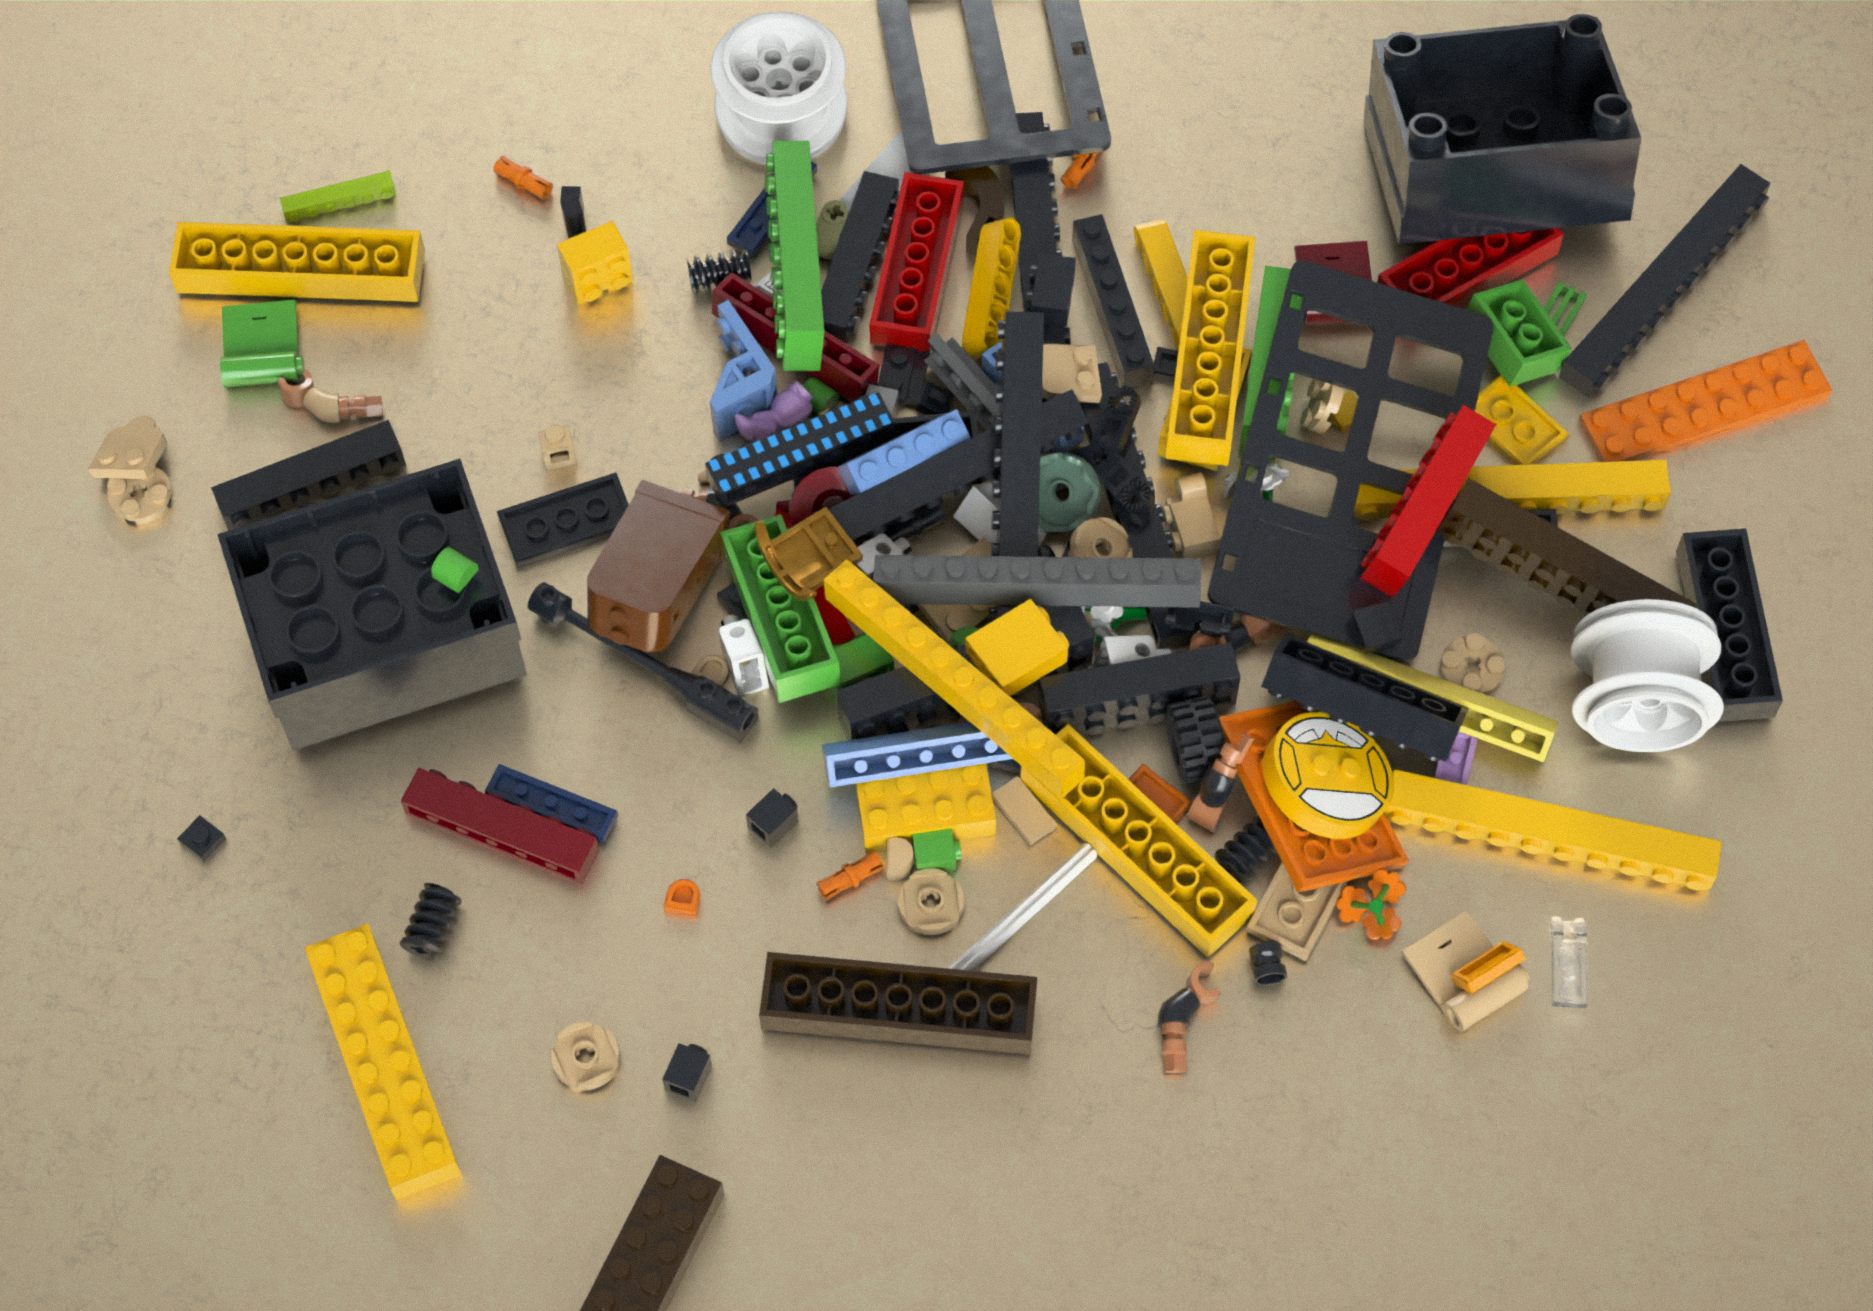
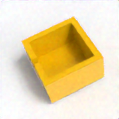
(595, 262)

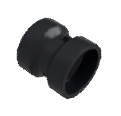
(1268, 963)

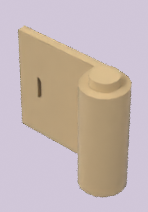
(1436, 960)

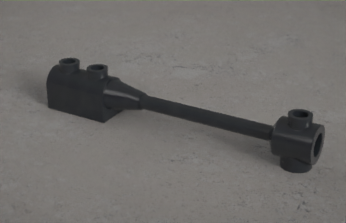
(702, 695)

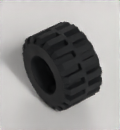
(1194, 736)

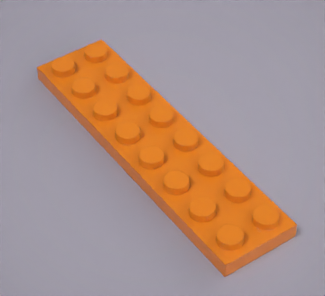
(1705, 404)

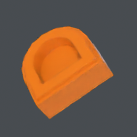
(683, 897)

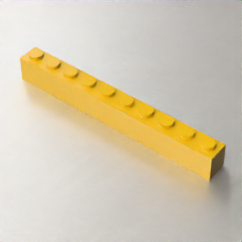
(1553, 486)
(954, 679)
(1554, 830)

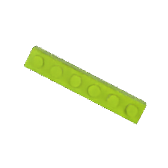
(337, 196)

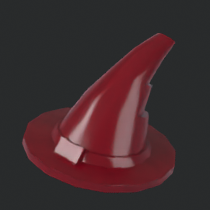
(814, 492)

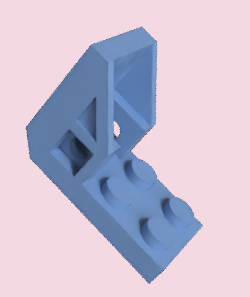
(734, 390)

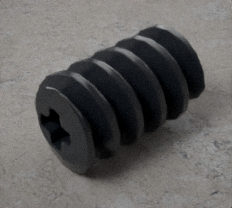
(717, 271)
(1245, 850)
(429, 920)

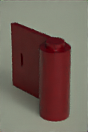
(1343, 257)

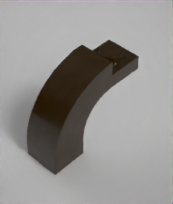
(986, 193)

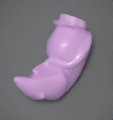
(786, 411)

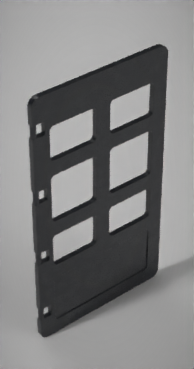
(1304, 565)

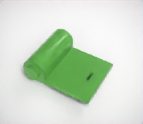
(260, 344)

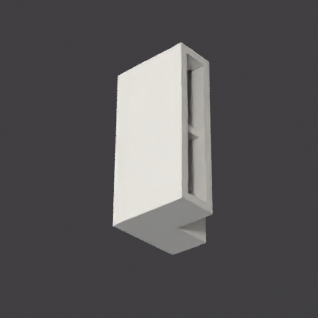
(976, 513)

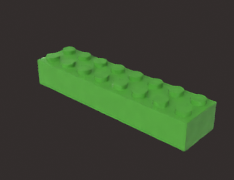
(795, 256)

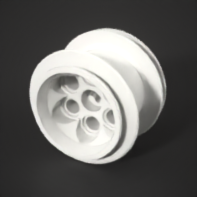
(794, 85)
(1646, 675)

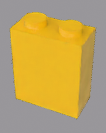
(1017, 648)

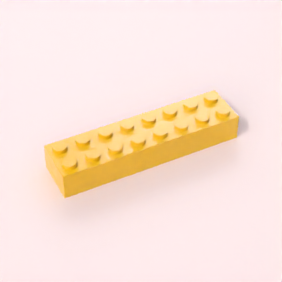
(297, 261)
(1210, 348)
(1149, 850)
(382, 1062)

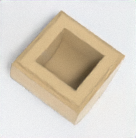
(899, 859)

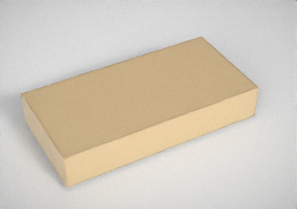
(1024, 810)

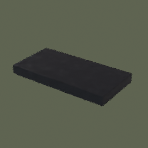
(563, 519)

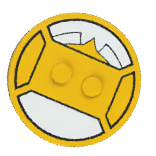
(1327, 776)

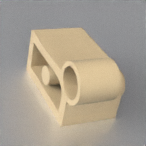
(1192, 518)

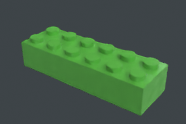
(1270, 303)
(788, 630)

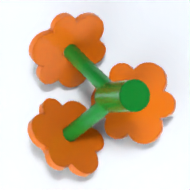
(1380, 921)

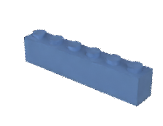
(908, 753)

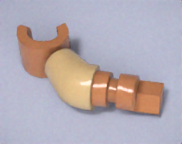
(325, 405)

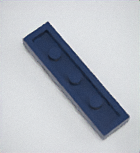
(753, 226)
(552, 801)

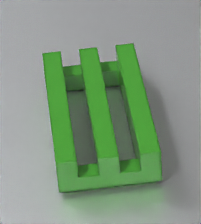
(1569, 294)

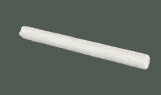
(1026, 909)

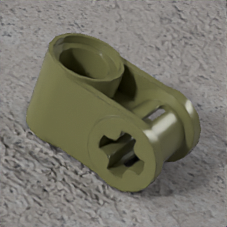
(830, 227)

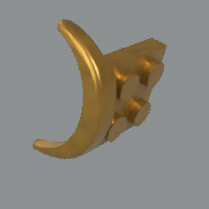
(807, 553)

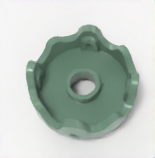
(1083, 486)

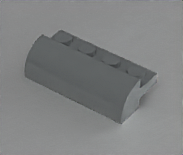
(964, 379)

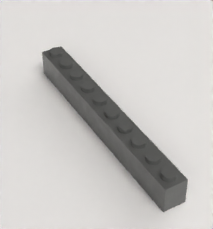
(1042, 579)

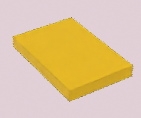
(1522, 427)

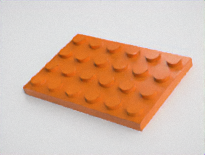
(1308, 858)

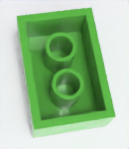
(1524, 336)

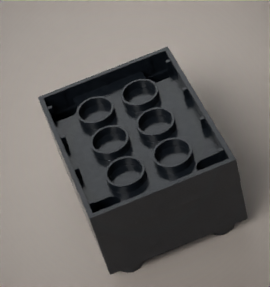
(1501, 130)
(350, 608)

